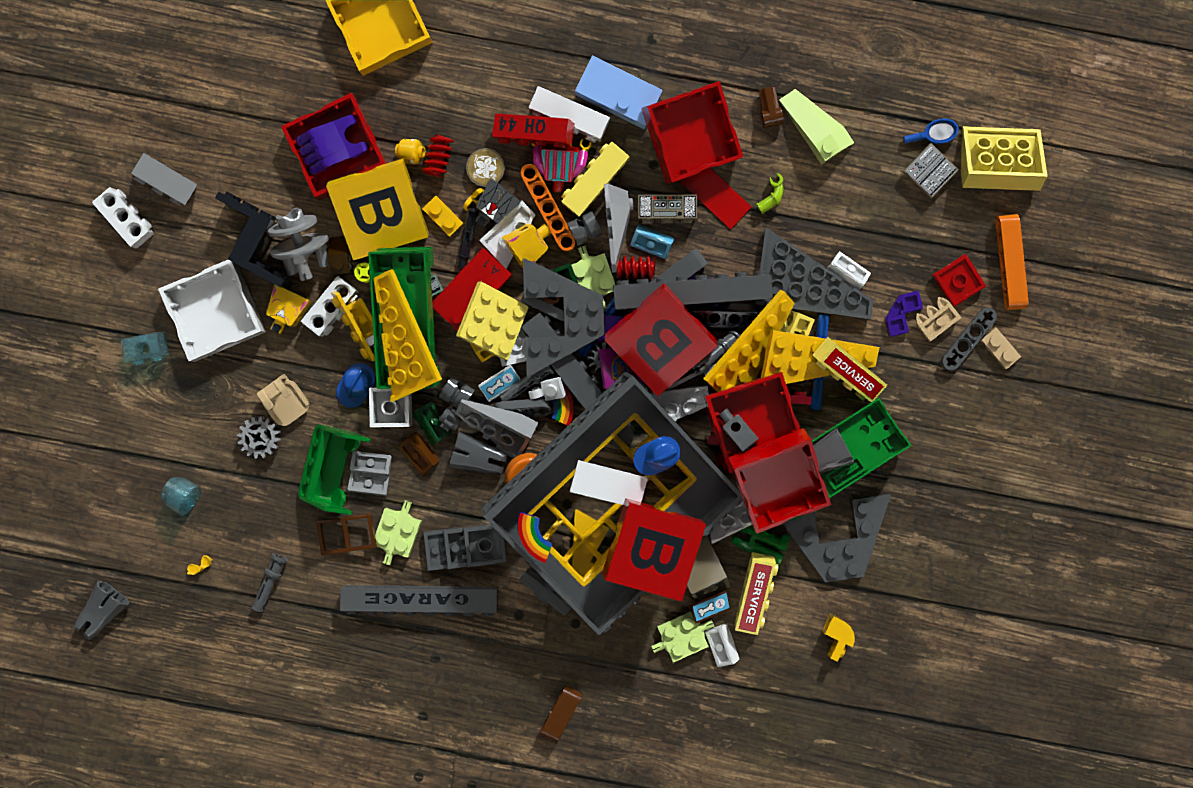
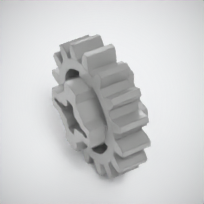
(266, 440)

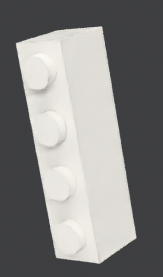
(586, 120)

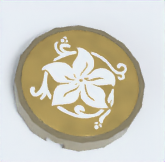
(485, 165)

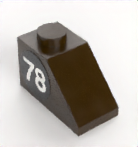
(339, 257)

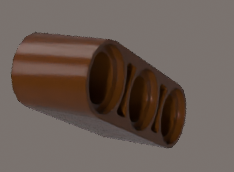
(560, 714)

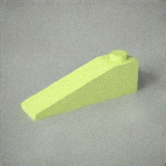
(819, 130)

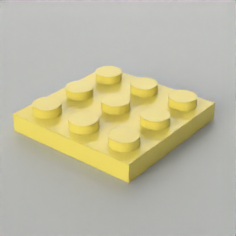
(492, 321)

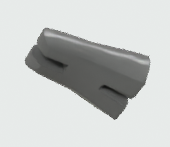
(832, 452)
(476, 455)
(100, 609)

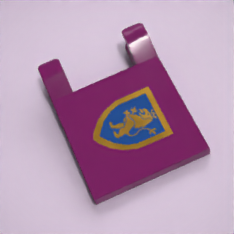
(613, 367)

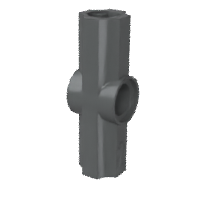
(544, 591)

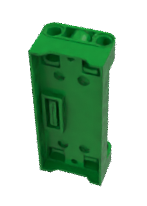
(415, 281)
(867, 444)

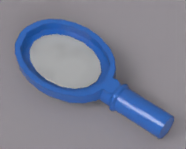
(936, 132)

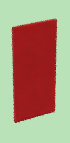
(717, 196)

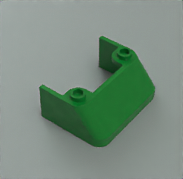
(326, 466)

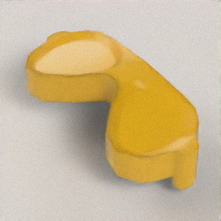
(472, 198)
(194, 569)

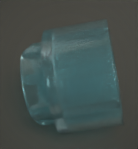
(180, 495)

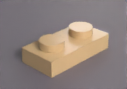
(1000, 348)

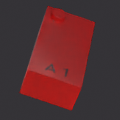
(456, 296)

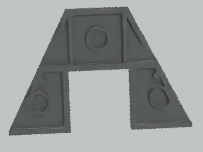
(581, 316)
(844, 557)

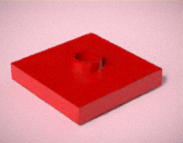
(959, 280)

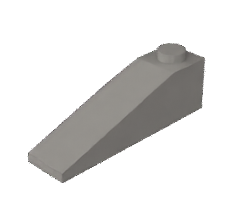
(618, 215)
(505, 428)

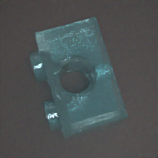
(133, 347)

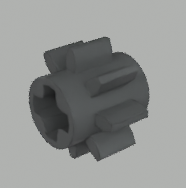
(449, 419)

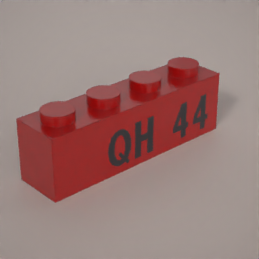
(534, 130)

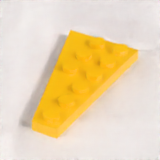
(403, 343)
(748, 352)
(794, 356)

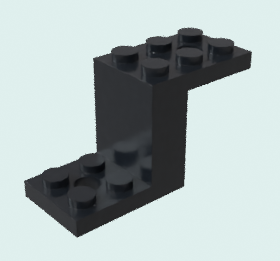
(253, 240)

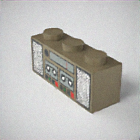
(667, 208)

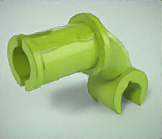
(775, 197)

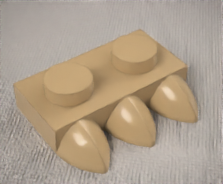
(938, 320)

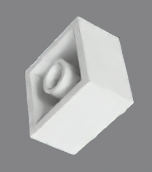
(389, 414)

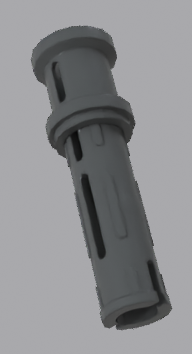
(723, 345)
(525, 383)
(272, 574)

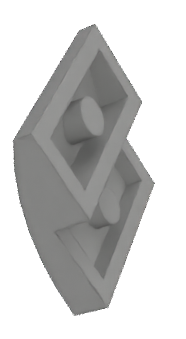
(369, 473)

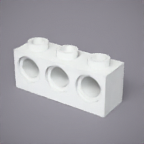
(114, 217)
(320, 307)

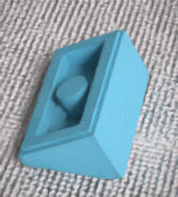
(652, 241)

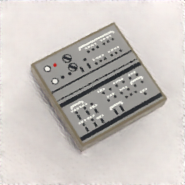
(930, 170)

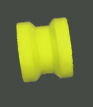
(361, 272)

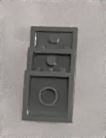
(463, 547)

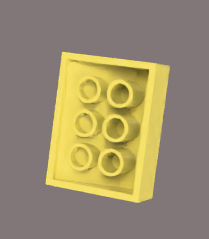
(1002, 158)

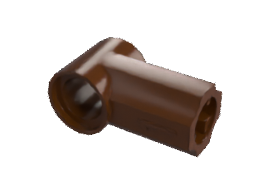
(771, 112)

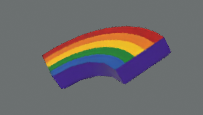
(563, 407)
(531, 537)

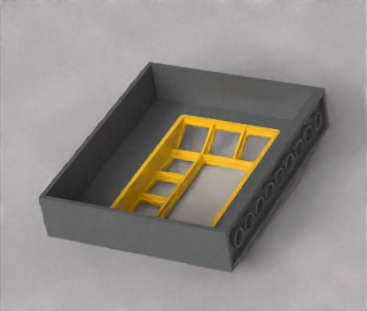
(702, 495)

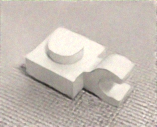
(550, 389)

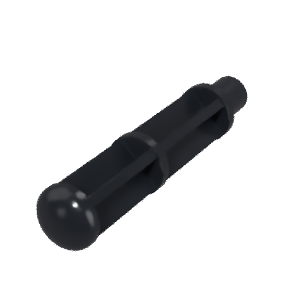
(467, 237)

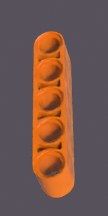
(546, 198)
(1012, 262)

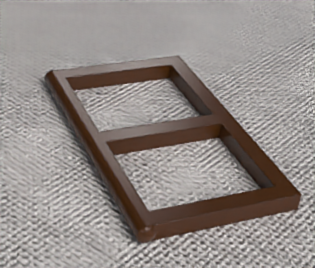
(346, 534)

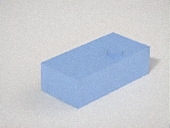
(616, 91)

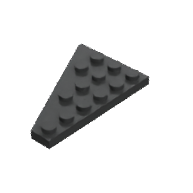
(809, 282)

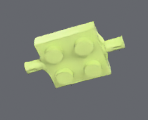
(594, 273)
(397, 532)
(682, 636)

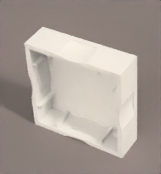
(212, 310)

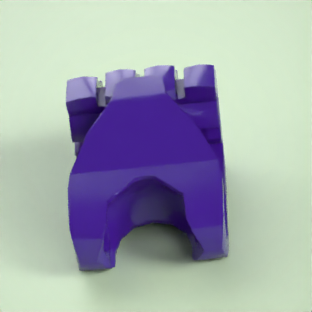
(328, 146)

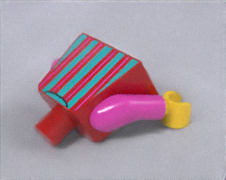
(560, 164)

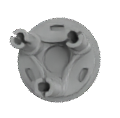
(296, 250)

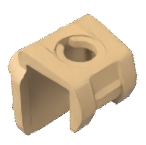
(284, 400)

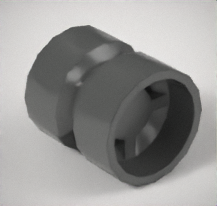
(585, 228)
(455, 392)

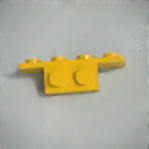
(359, 321)

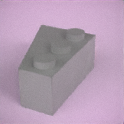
(163, 179)

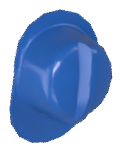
(355, 385)
(656, 455)

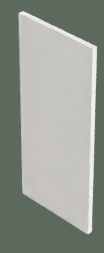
(607, 483)

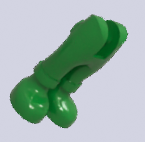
(751, 546)

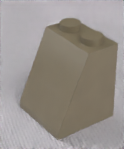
(707, 573)

